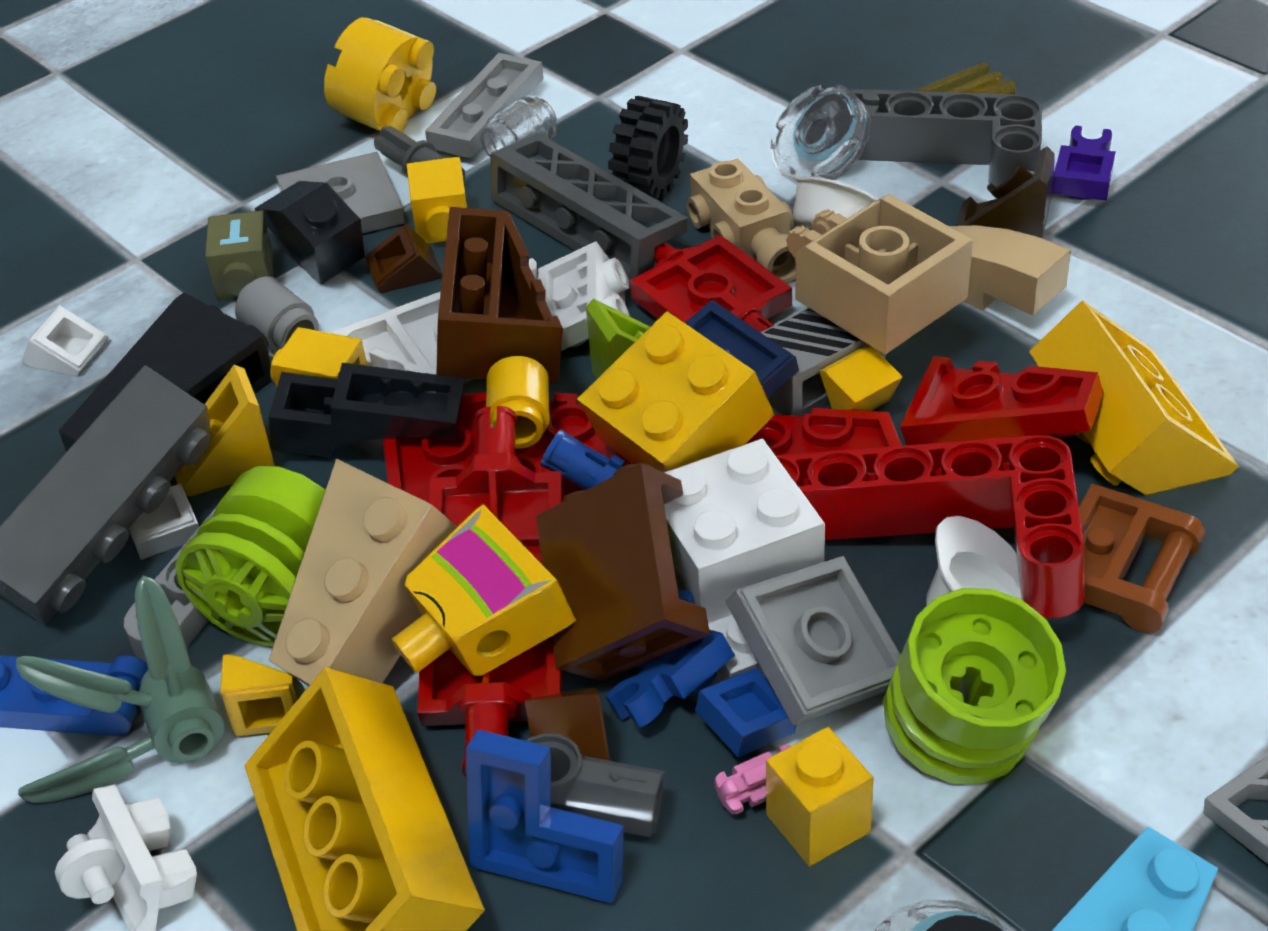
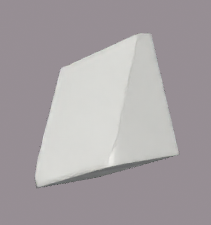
(64, 344)

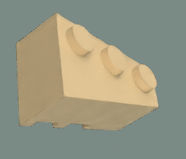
(353, 578)

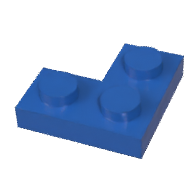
(520, 833)

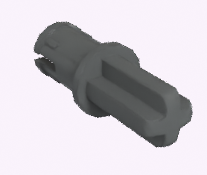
(404, 149)

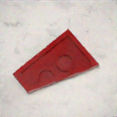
(991, 404)

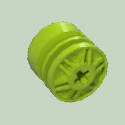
(251, 552)
(973, 685)

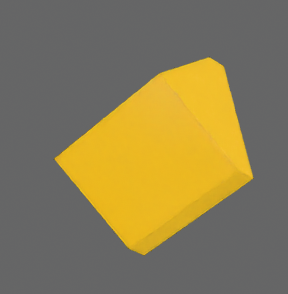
(860, 380)

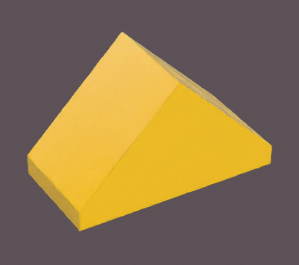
(236, 437)

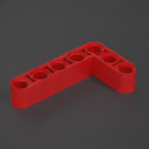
(992, 481)

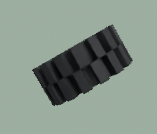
(649, 145)

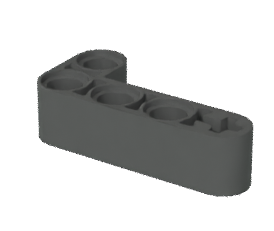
(954, 129)

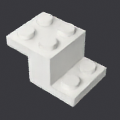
(738, 528)

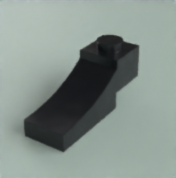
(362, 405)

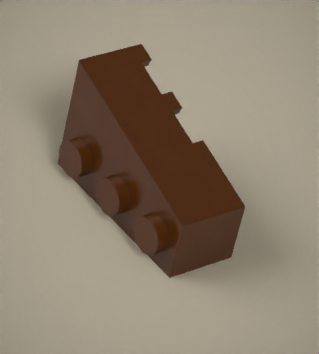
(491, 299)

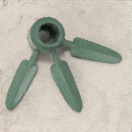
(172, 699)

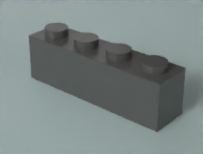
(98, 492)

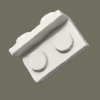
(575, 281)

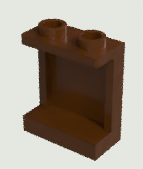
(617, 574)

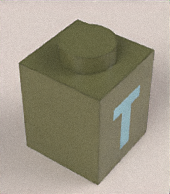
(237, 252)

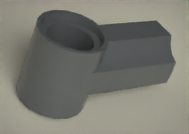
(603, 787)

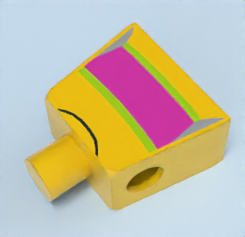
(481, 599)

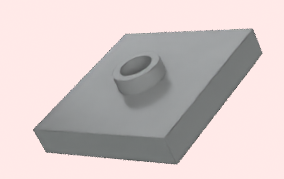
(362, 186)
(816, 638)

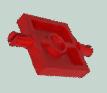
(707, 272)

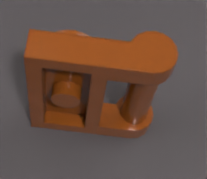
(1112, 535)

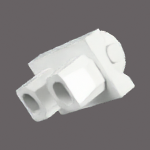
(118, 862)

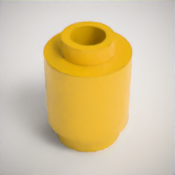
(524, 388)

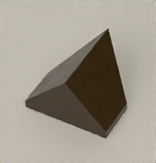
(1020, 201)

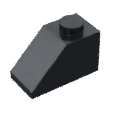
(315, 228)

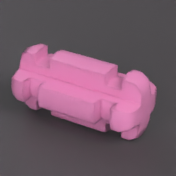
(745, 784)

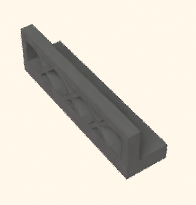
(572, 208)

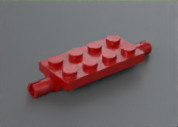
(514, 496)

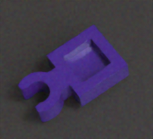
(1084, 166)

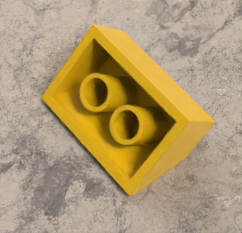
(1145, 422)

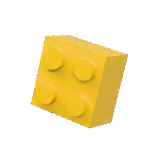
(675, 399)

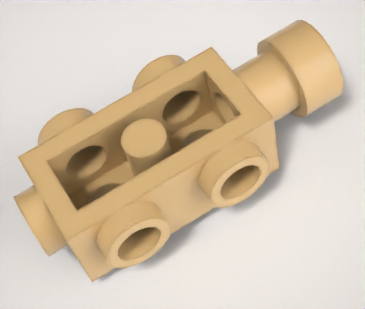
(745, 213)

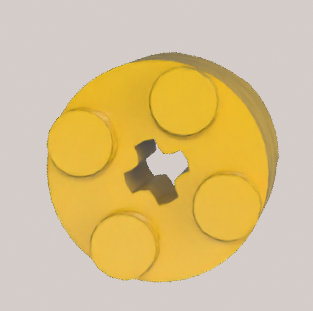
(380, 75)

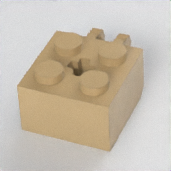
(881, 270)

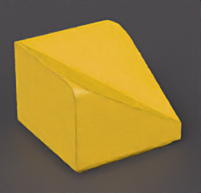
(256, 695)

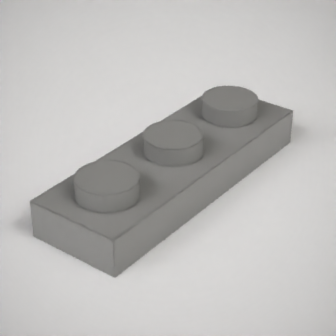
(492, 90)

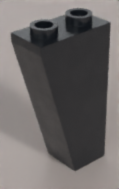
(189, 347)

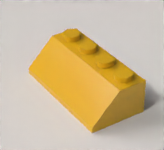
(358, 815)

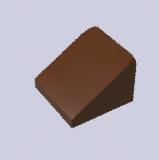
(402, 261)
(572, 715)

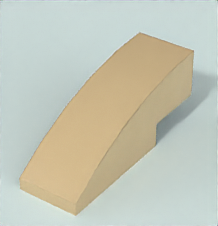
(1014, 268)

